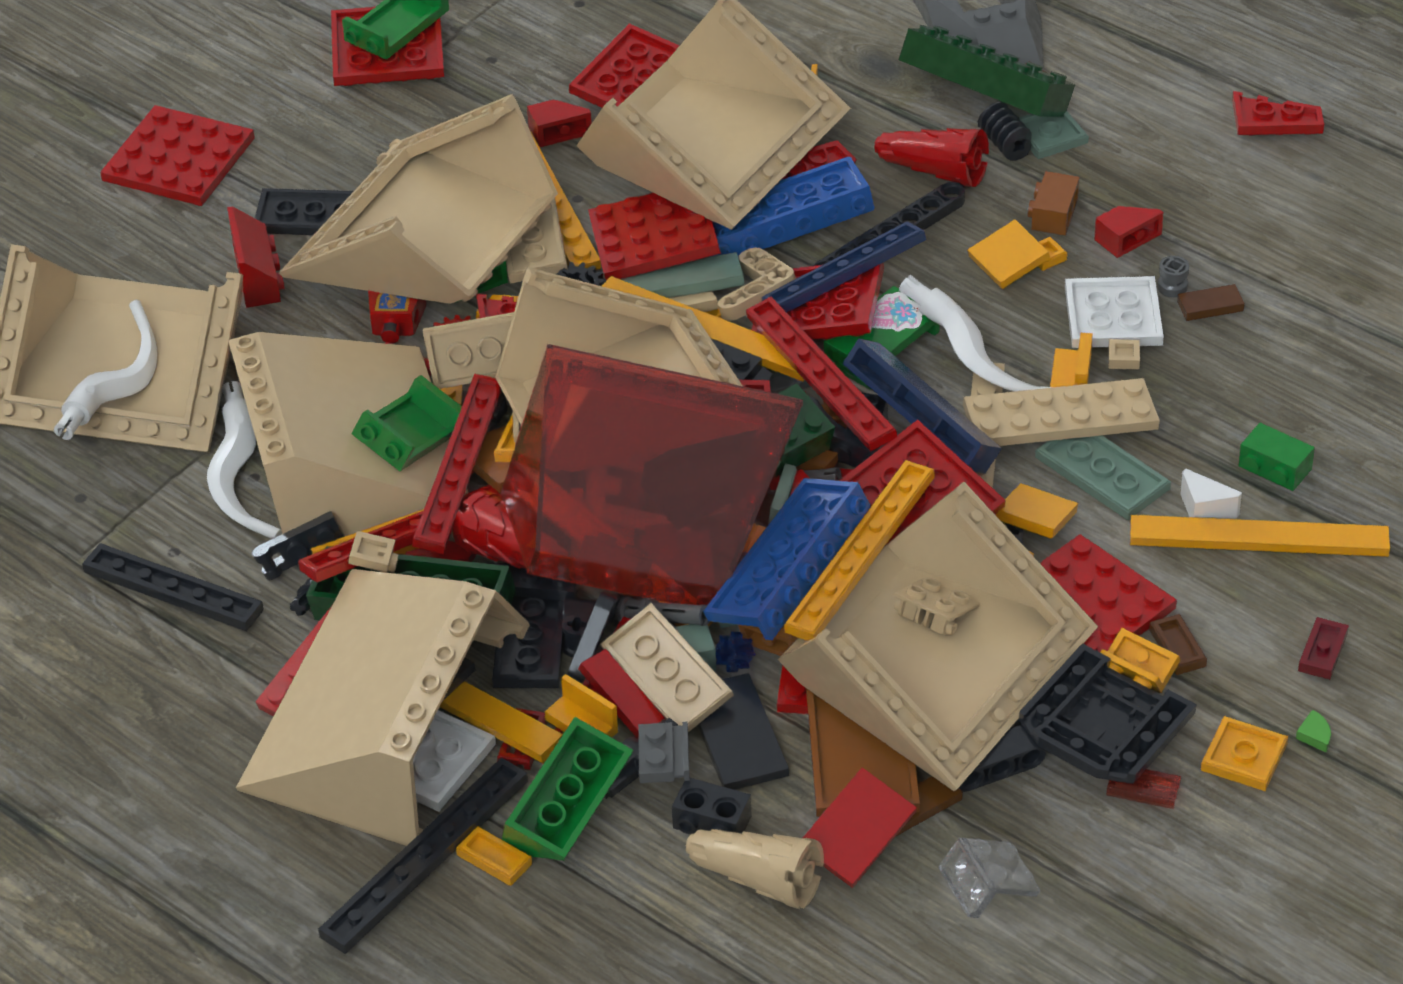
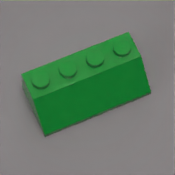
(566, 792)

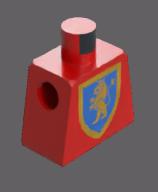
(394, 315)

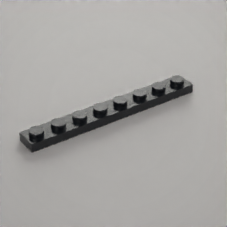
(422, 856)

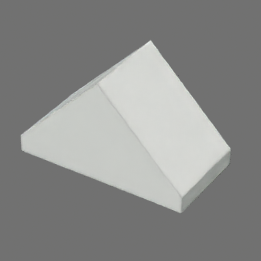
(1209, 498)

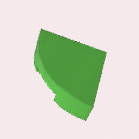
(1315, 731)

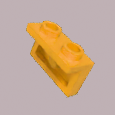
(1142, 660)

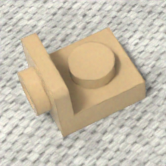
(373, 552)

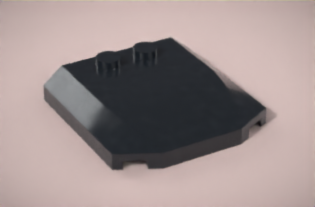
(1103, 718)

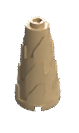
(774, 865)

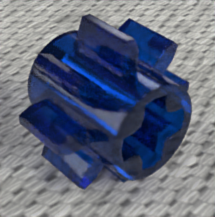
(734, 651)

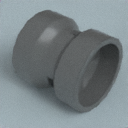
(1173, 276)

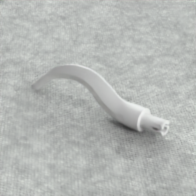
(962, 333)
(110, 384)
(230, 457)

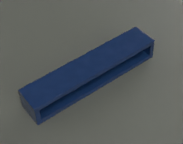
(920, 402)

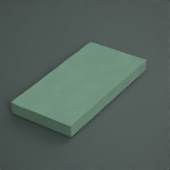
(693, 276)
(1105, 472)

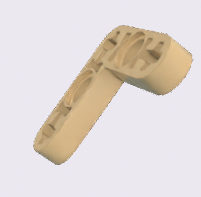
(768, 276)

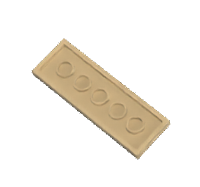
(1063, 412)

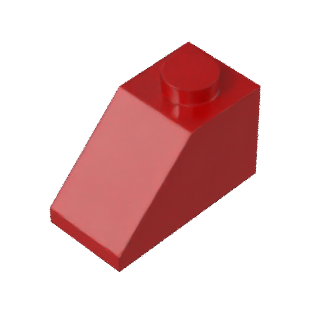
(557, 122)
(1127, 228)

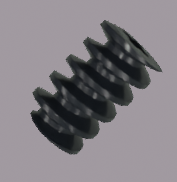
(1006, 131)

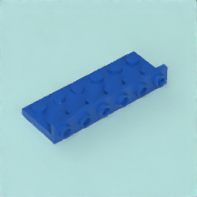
(800, 207)
(789, 555)

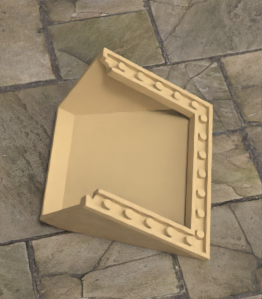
(716, 119)
(435, 211)
(601, 323)
(75, 325)
(303, 408)
(934, 693)
(369, 696)

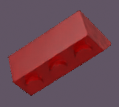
(255, 259)

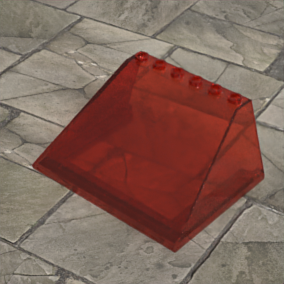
(641, 475)

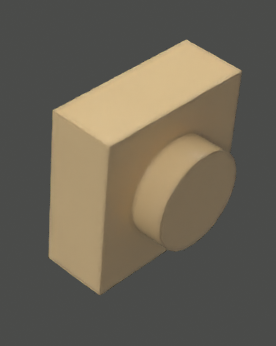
(1124, 354)

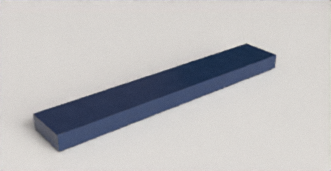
(847, 266)

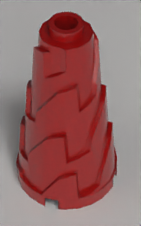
(947, 154)
(487, 529)

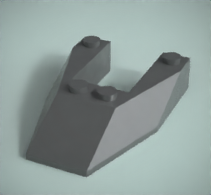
(1008, 27)

